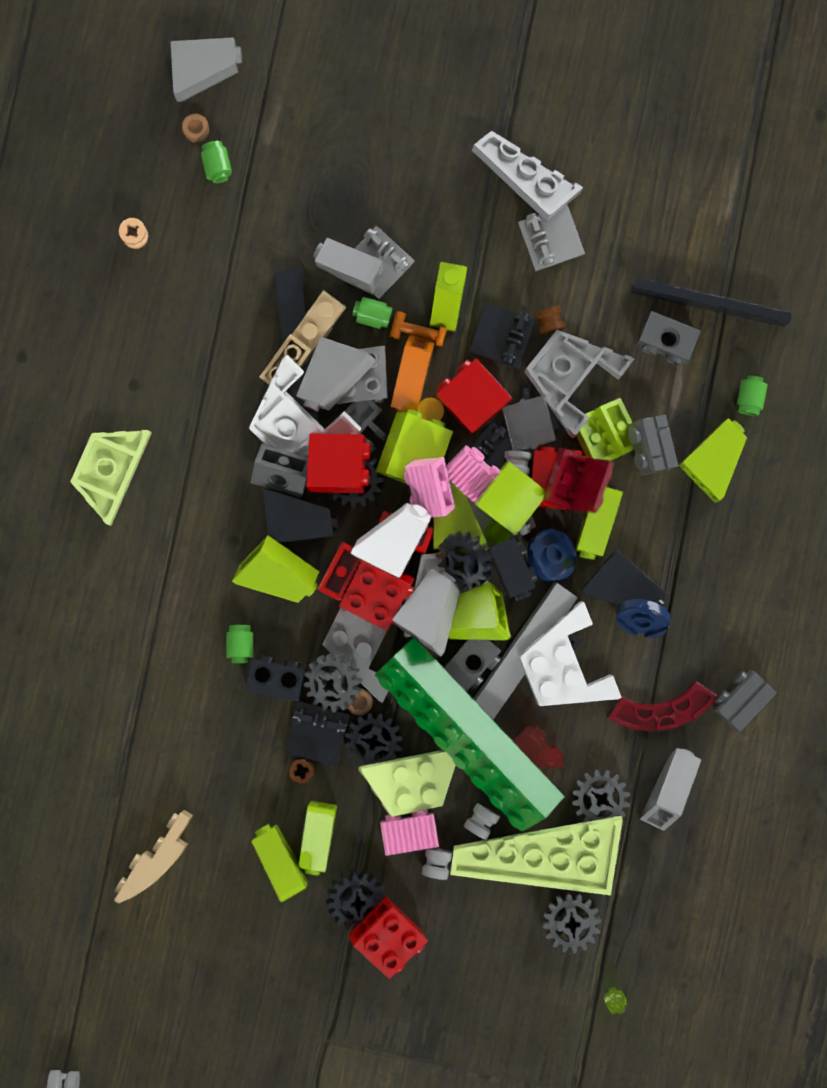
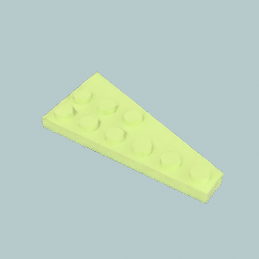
(559, 857)

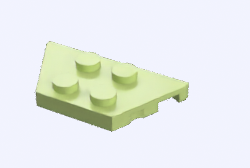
(108, 469)
(411, 781)

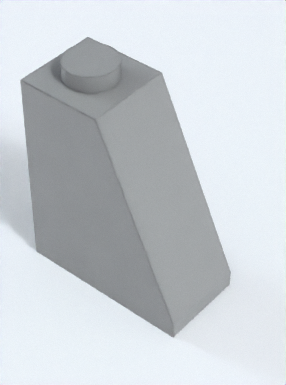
(202, 64)
(349, 265)
(332, 373)
(430, 611)
(671, 789)

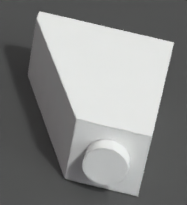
(394, 539)

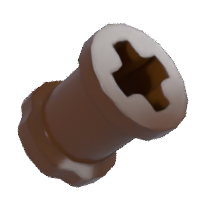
(298, 777)

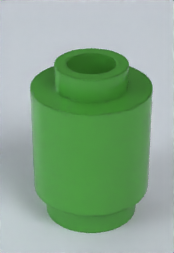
(216, 161)
(372, 313)
(751, 395)
(239, 643)

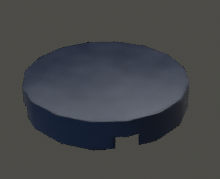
(551, 555)
(643, 617)

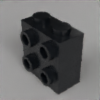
(512, 570)

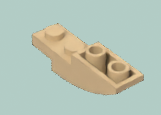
(303, 341)
(150, 867)

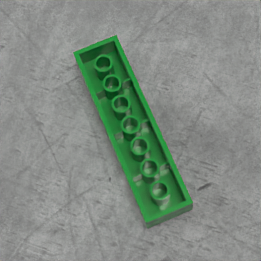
(469, 736)

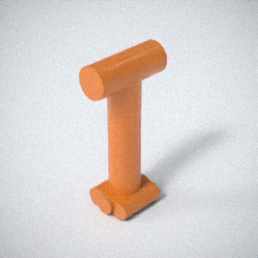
(400, 326)

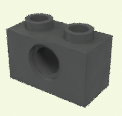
(683, 338)
(280, 470)
(457, 667)

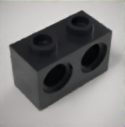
(275, 686)

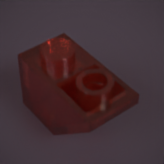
(532, 744)

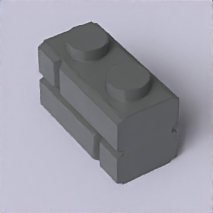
(652, 445)
(743, 700)

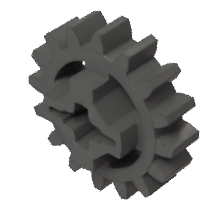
(321, 682)
(607, 787)
(584, 922)

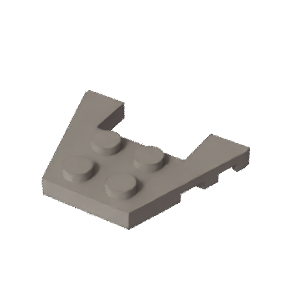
(563, 367)
(357, 642)

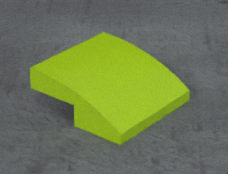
(606, 432)
(511, 498)

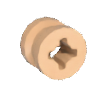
(138, 237)

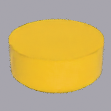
(431, 409)

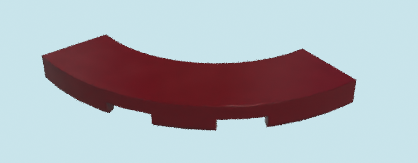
(663, 715)

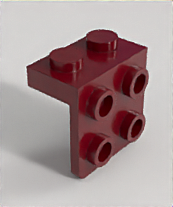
(578, 482)

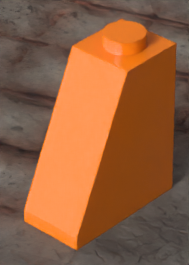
(412, 373)

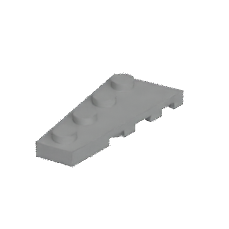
(535, 184)

